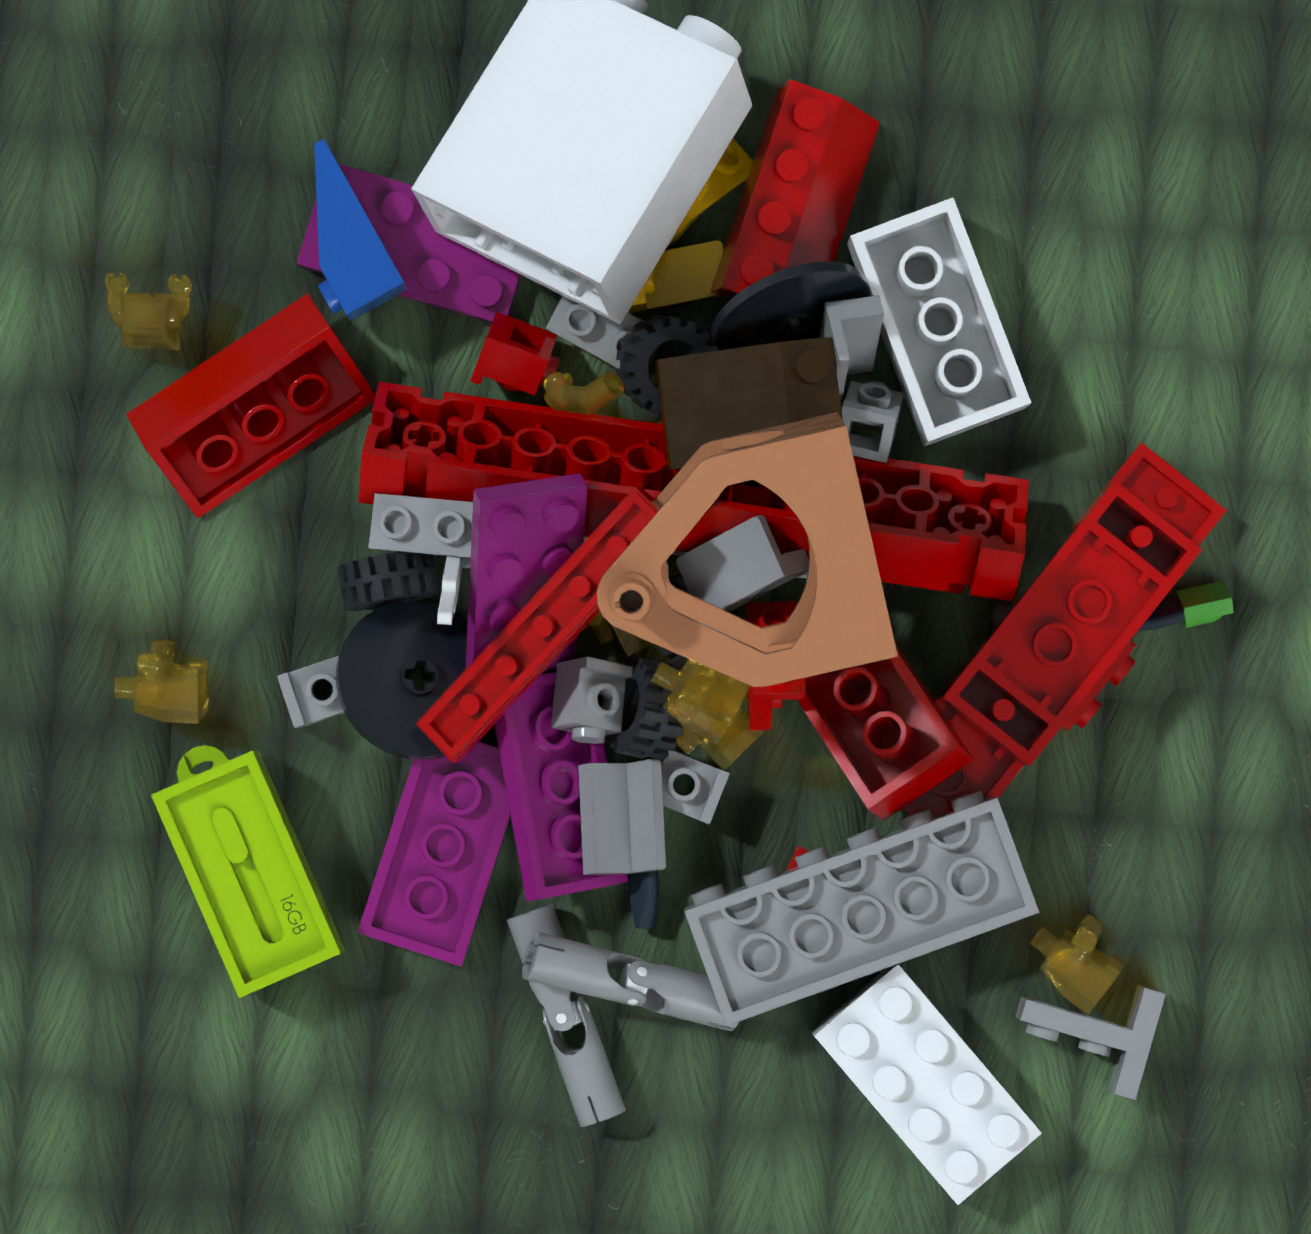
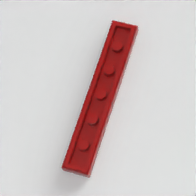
(534, 634)

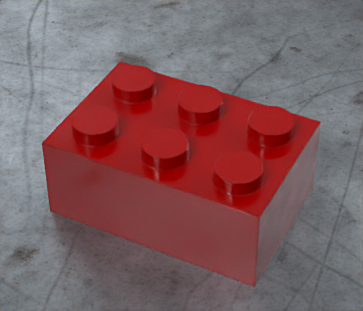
(884, 731)

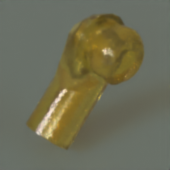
(586, 399)

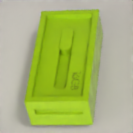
(246, 869)

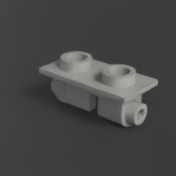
(593, 331)
(421, 525)

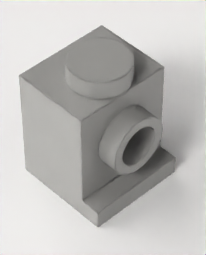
(874, 408)
(299, 695)
(589, 698)
(707, 790)

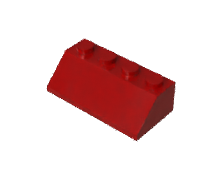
(797, 186)
(251, 406)

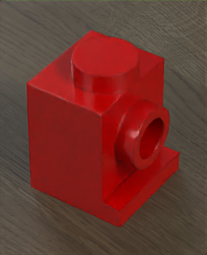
(516, 355)

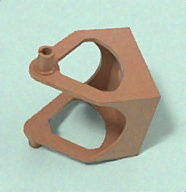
(843, 605)

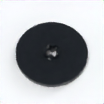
(786, 305)
(374, 668)

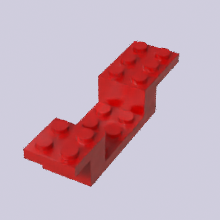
(1071, 623)

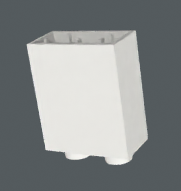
(586, 146)

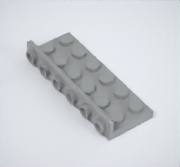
(860, 907)

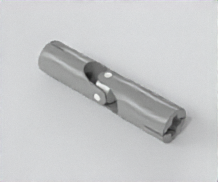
(641, 983)
(584, 1069)

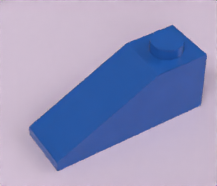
(349, 249)

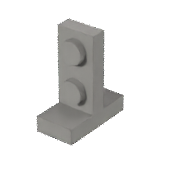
(1101, 1035)

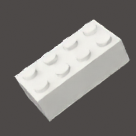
(939, 322)
(926, 1082)

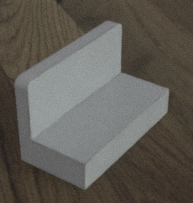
(855, 334)
(740, 565)
(622, 817)

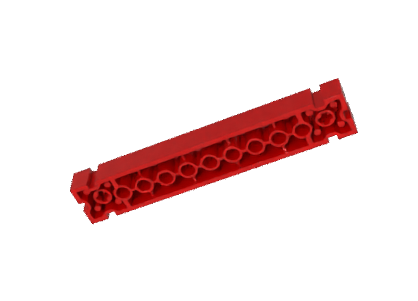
(921, 517)

